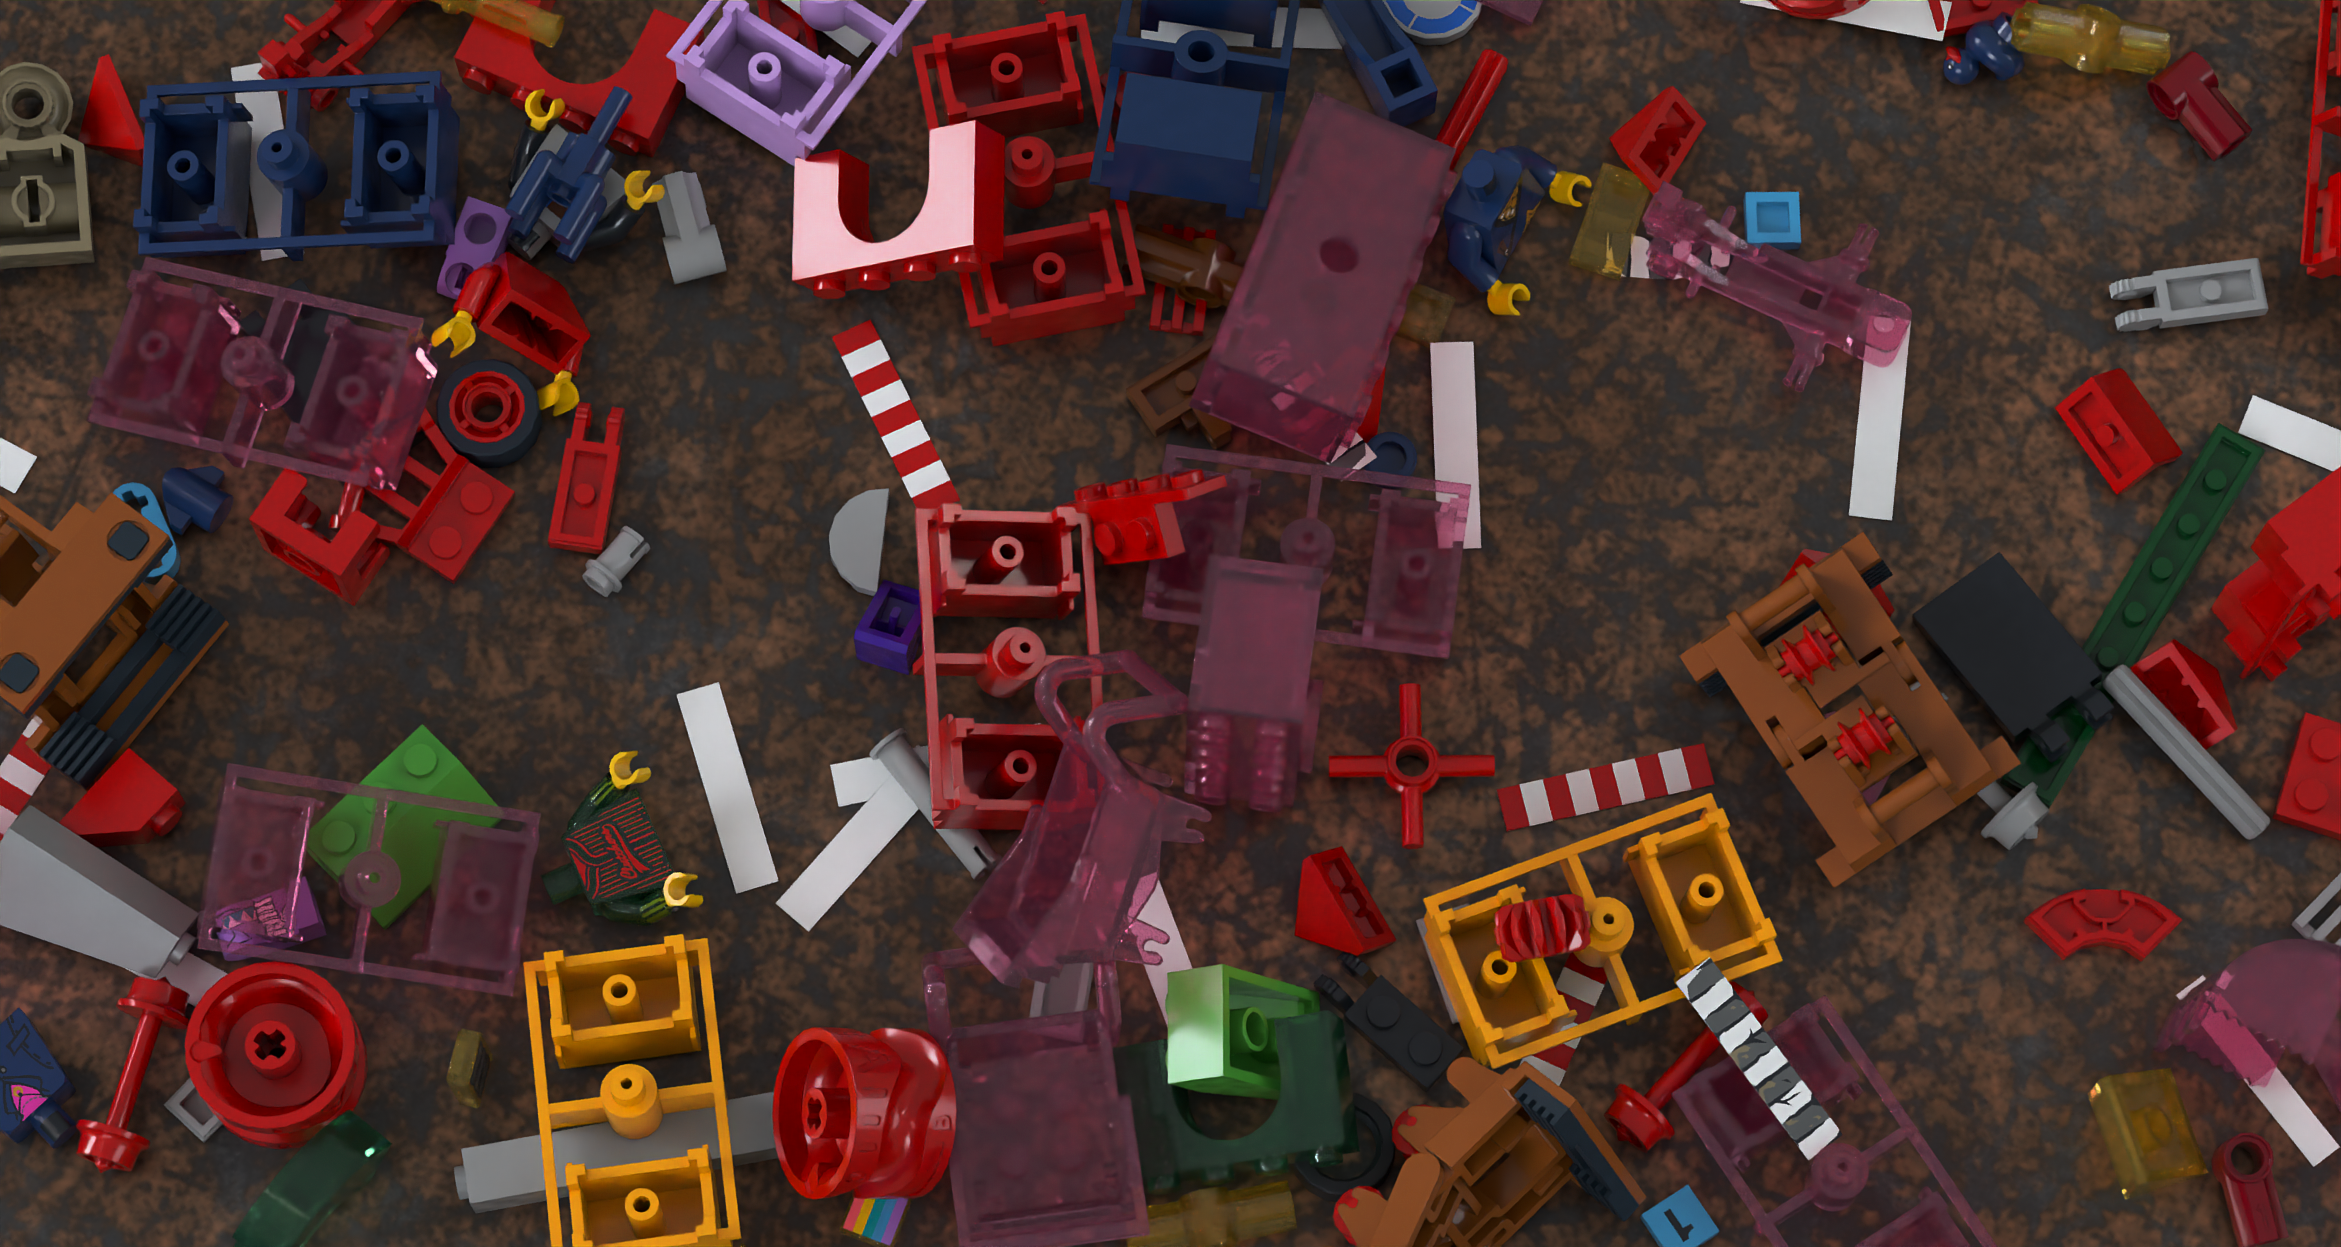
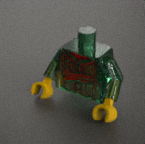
(619, 854)

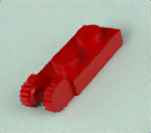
(587, 484)

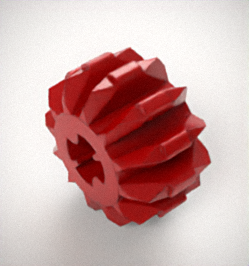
(1542, 928)

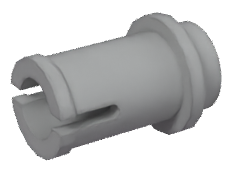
(615, 562)

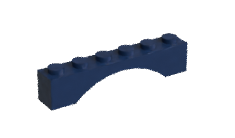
(1382, 59)

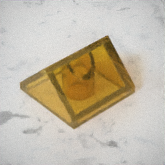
(2146, 1131)

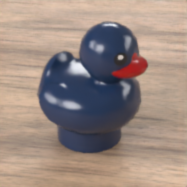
(1985, 43)

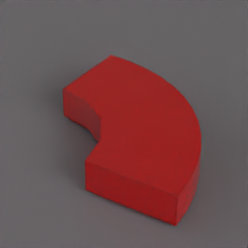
(2102, 919)

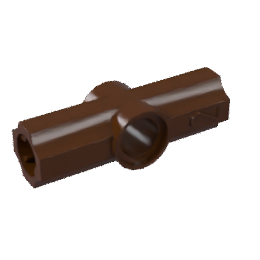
(1194, 268)

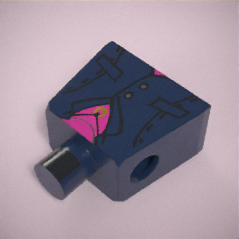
(32, 1085)

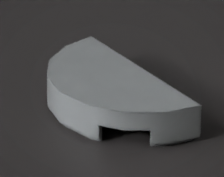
(859, 538)

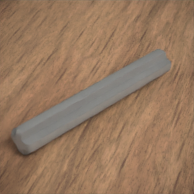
(2186, 752)

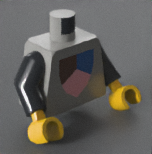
(623, 196)

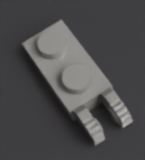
(2193, 295)

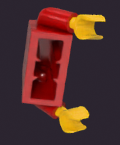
(526, 314)

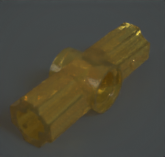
(2090, 38)
(1220, 1217)

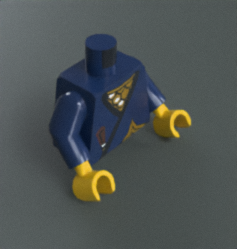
(1492, 212)

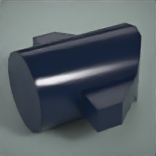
(195, 498)

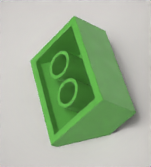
(418, 767)

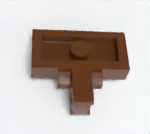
(1166, 393)

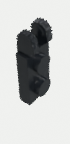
(1392, 1023)

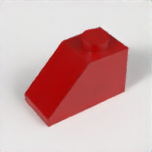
(126, 805)

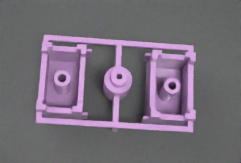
(771, 82)

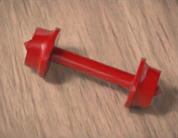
(155, 1005)
(1639, 1117)

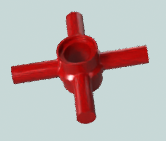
(1409, 787)

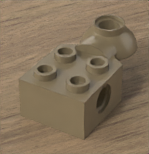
(41, 175)

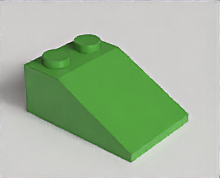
(1226, 1029)

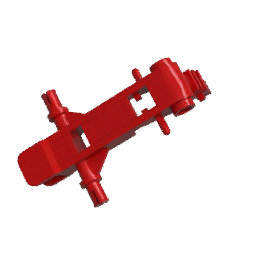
(352, 21)

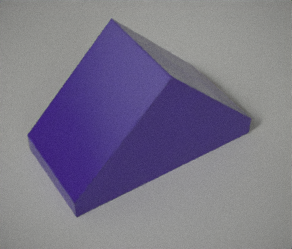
(890, 628)

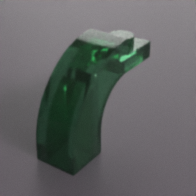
(314, 1184)

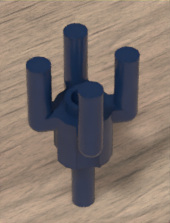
(572, 180)

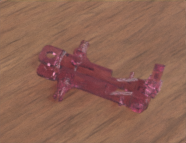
(1773, 283)

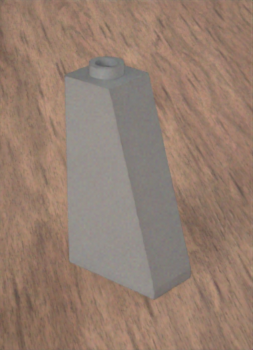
(87, 900)

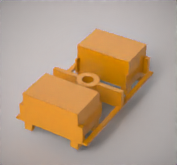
(1694, 899)
(618, 1011)

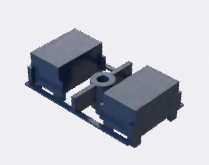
(1189, 130)
(202, 158)

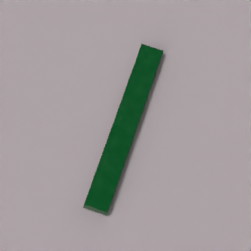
(2148, 592)

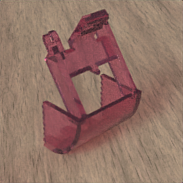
(2259, 1006)

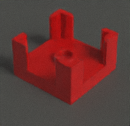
(286, 532)

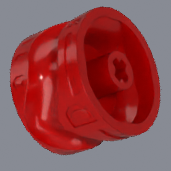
(234, 1046)
(864, 1113)

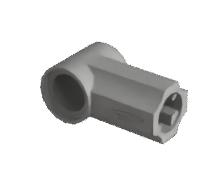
(690, 240)

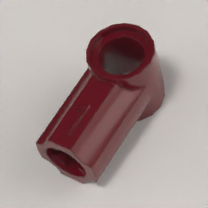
(2191, 95)
(2252, 1197)

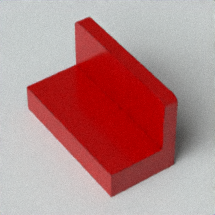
(2118, 429)

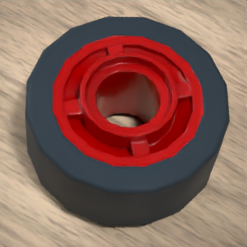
(481, 385)

